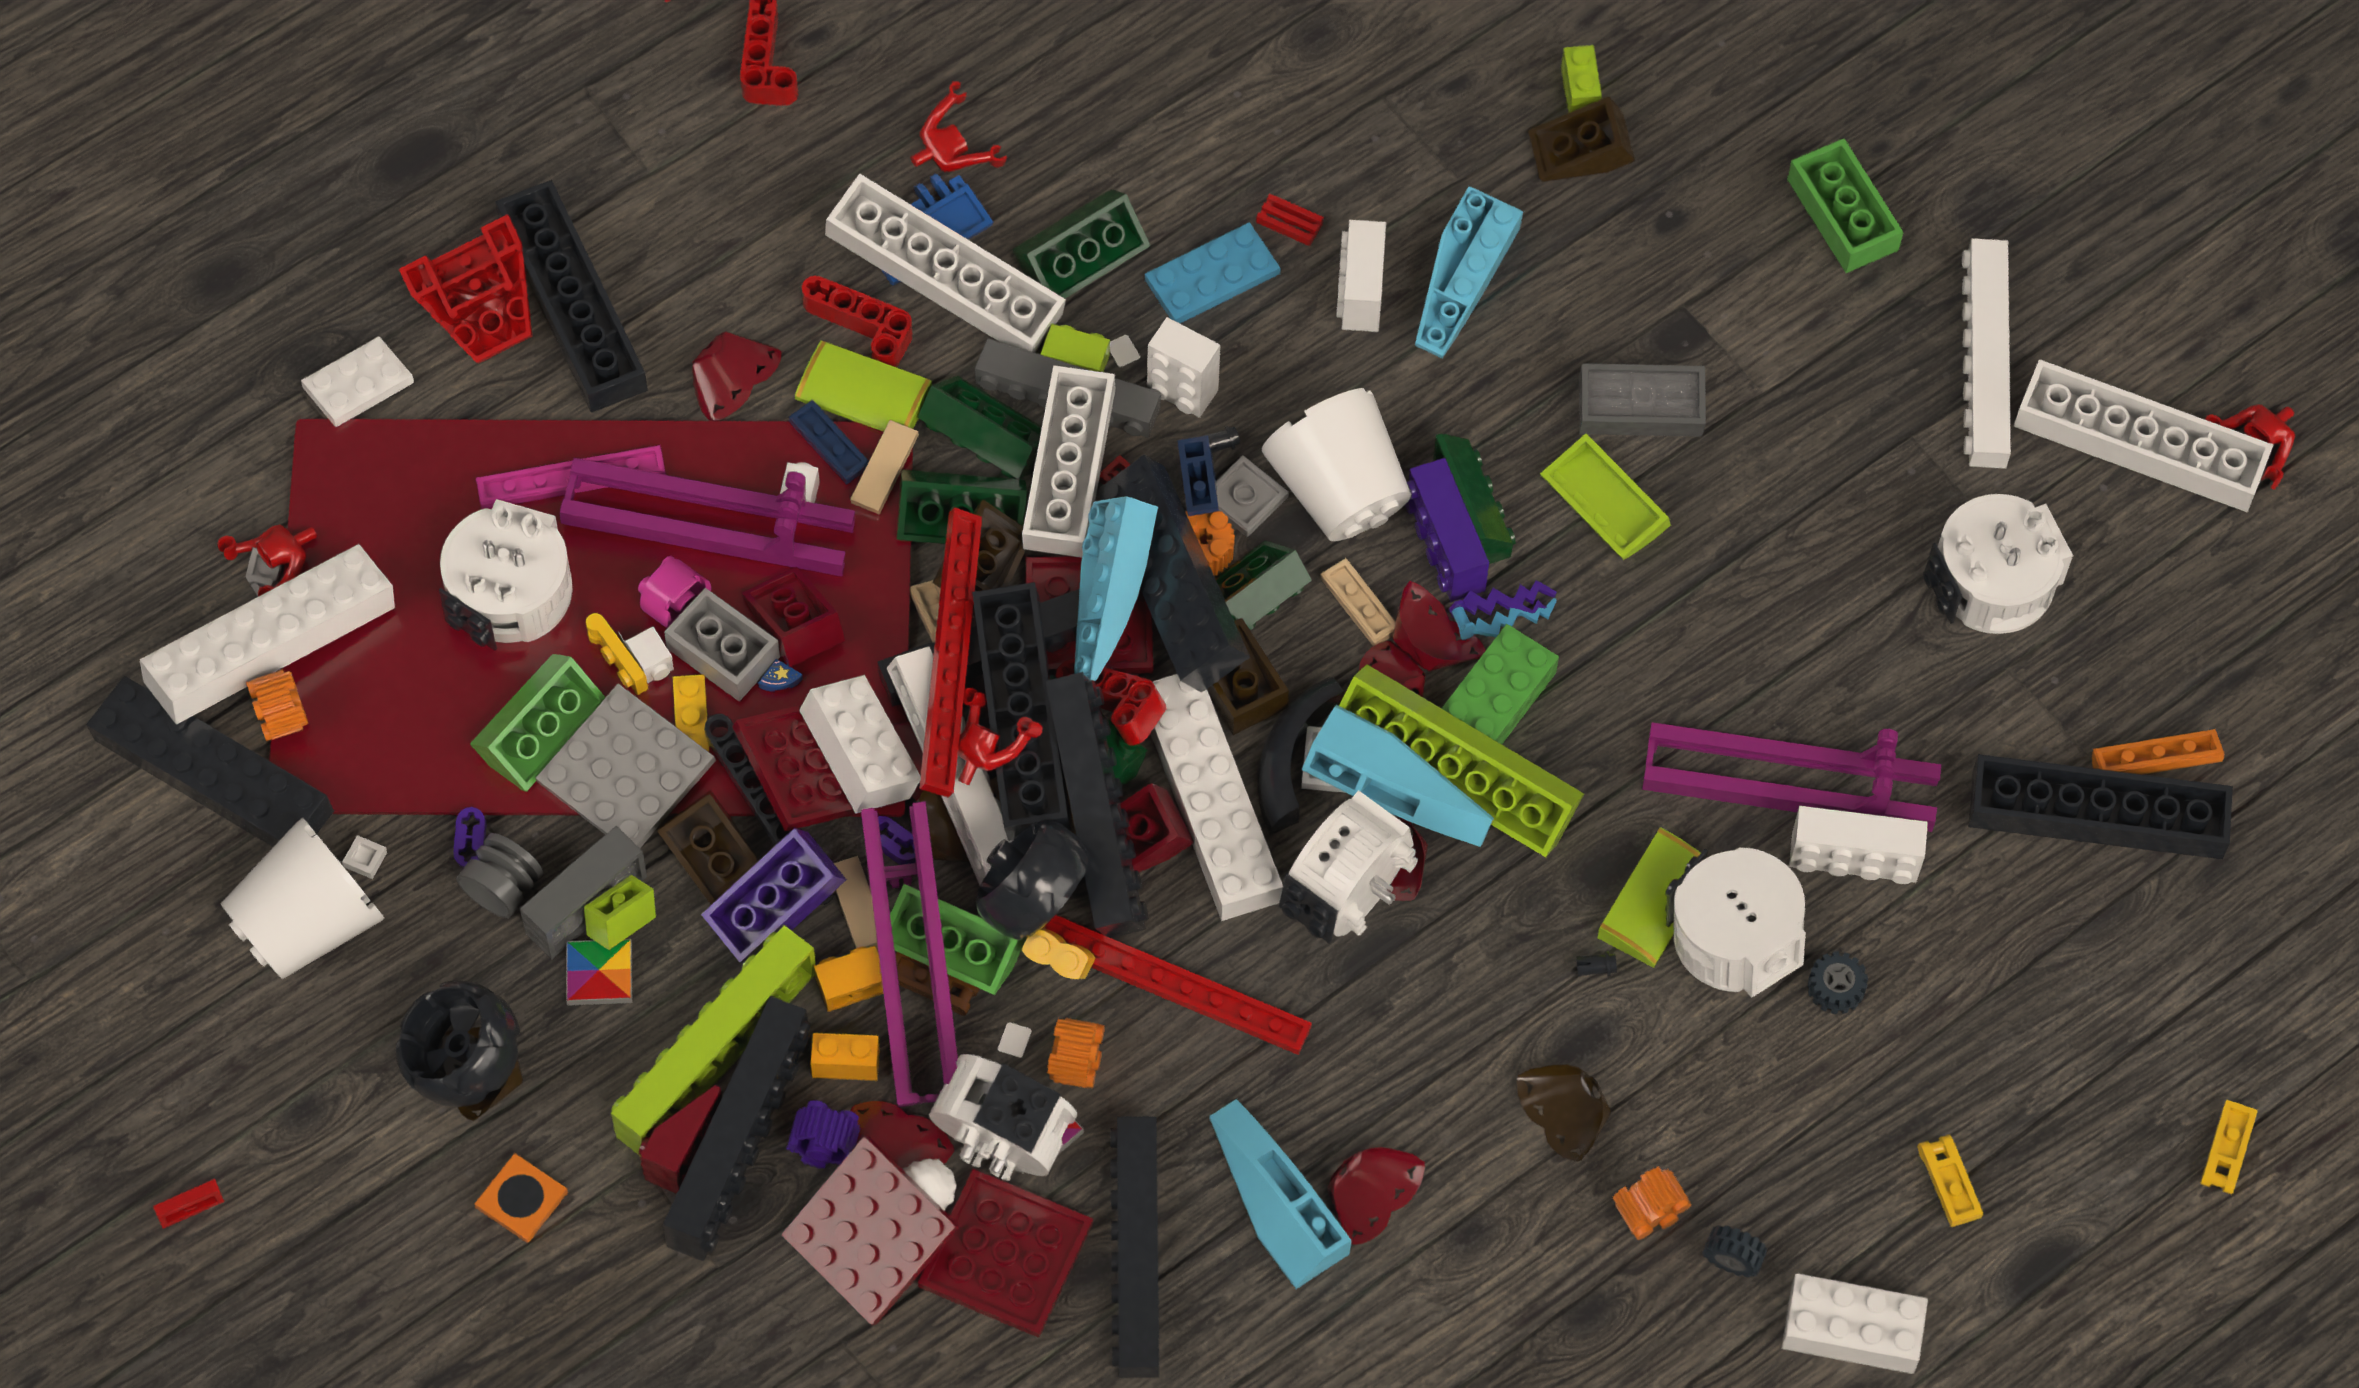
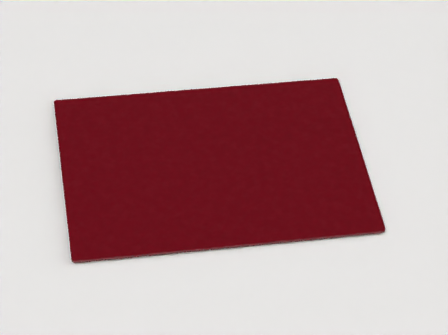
(411, 693)

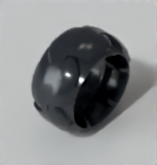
(1031, 878)
(485, 1059)

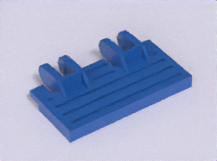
(956, 210)

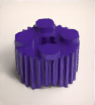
(823, 1134)

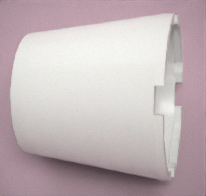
(1341, 464)
(298, 903)

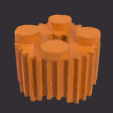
(1215, 538)
(277, 704)
(1076, 1052)
(1651, 1202)

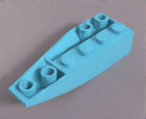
(1464, 266)
(1110, 577)
(1370, 759)
(1278, 1198)

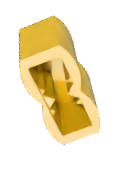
(1066, 959)

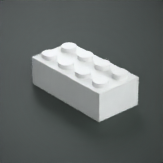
(860, 743)
(1858, 844)
(1855, 1323)

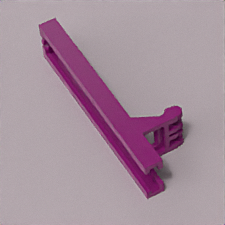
(786, 507)
(1875, 762)
(935, 948)

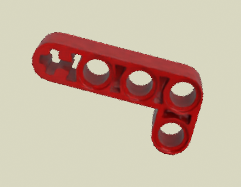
(761, 71)
(824, 296)
(1131, 698)

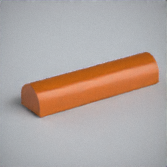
(2160, 753)

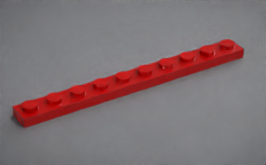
(950, 653)
(1186, 988)

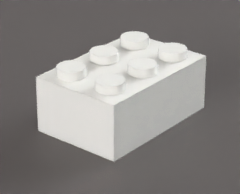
(1361, 275)
(1183, 367)

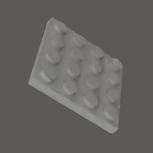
(625, 767)

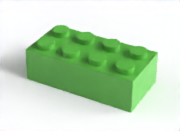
(1845, 205)
(1503, 684)

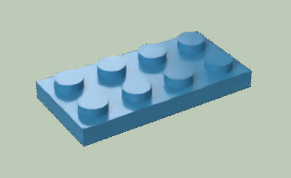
(1212, 273)

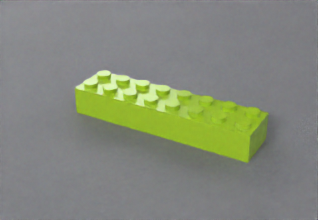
(1514, 791)
(715, 1038)

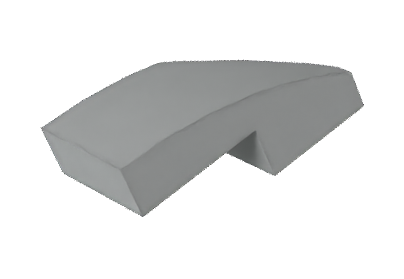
(259, 573)

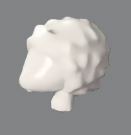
(934, 1180)

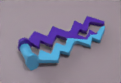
(1514, 605)

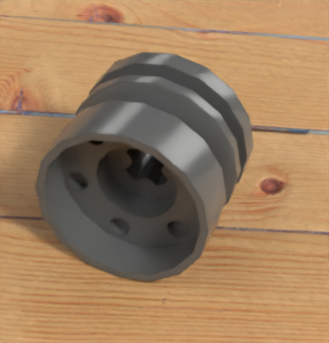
(499, 875)

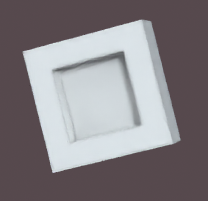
(364, 857)

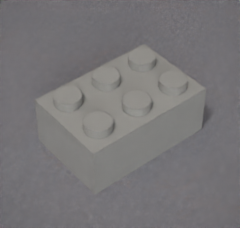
(722, 644)

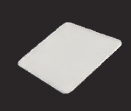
(1123, 351)
(1014, 1039)

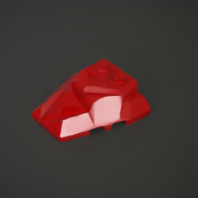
(477, 291)

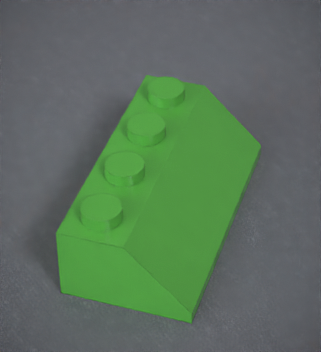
(538, 721)
(971, 946)

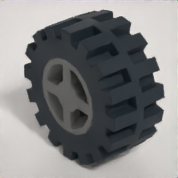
(1838, 971)
(1735, 1251)

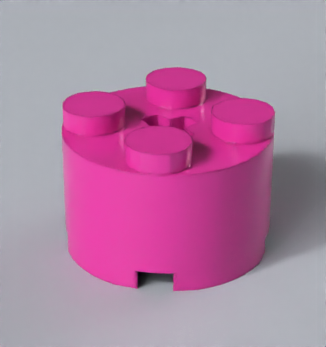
(670, 590)

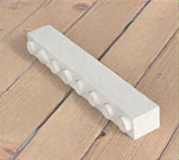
(1987, 353)
(972, 806)

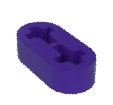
(899, 835)
(462, 837)

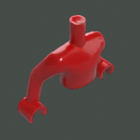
(947, 143)
(2268, 428)
(275, 547)
(979, 743)

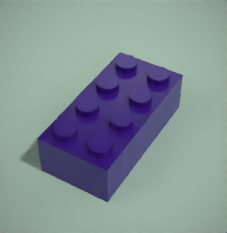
(1447, 530)
(774, 894)

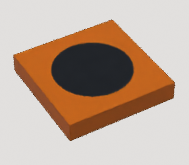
(521, 1198)

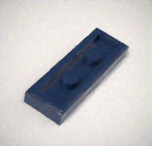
(829, 441)

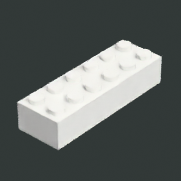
(1068, 460)

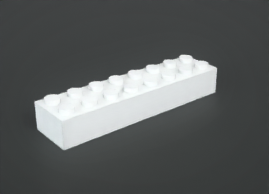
(943, 266)
(2143, 435)
(267, 633)
(1214, 802)

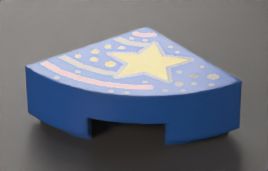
(779, 677)

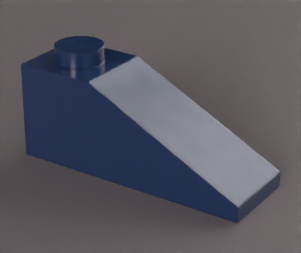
(1198, 475)

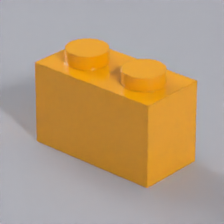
(849, 978)
(845, 1056)

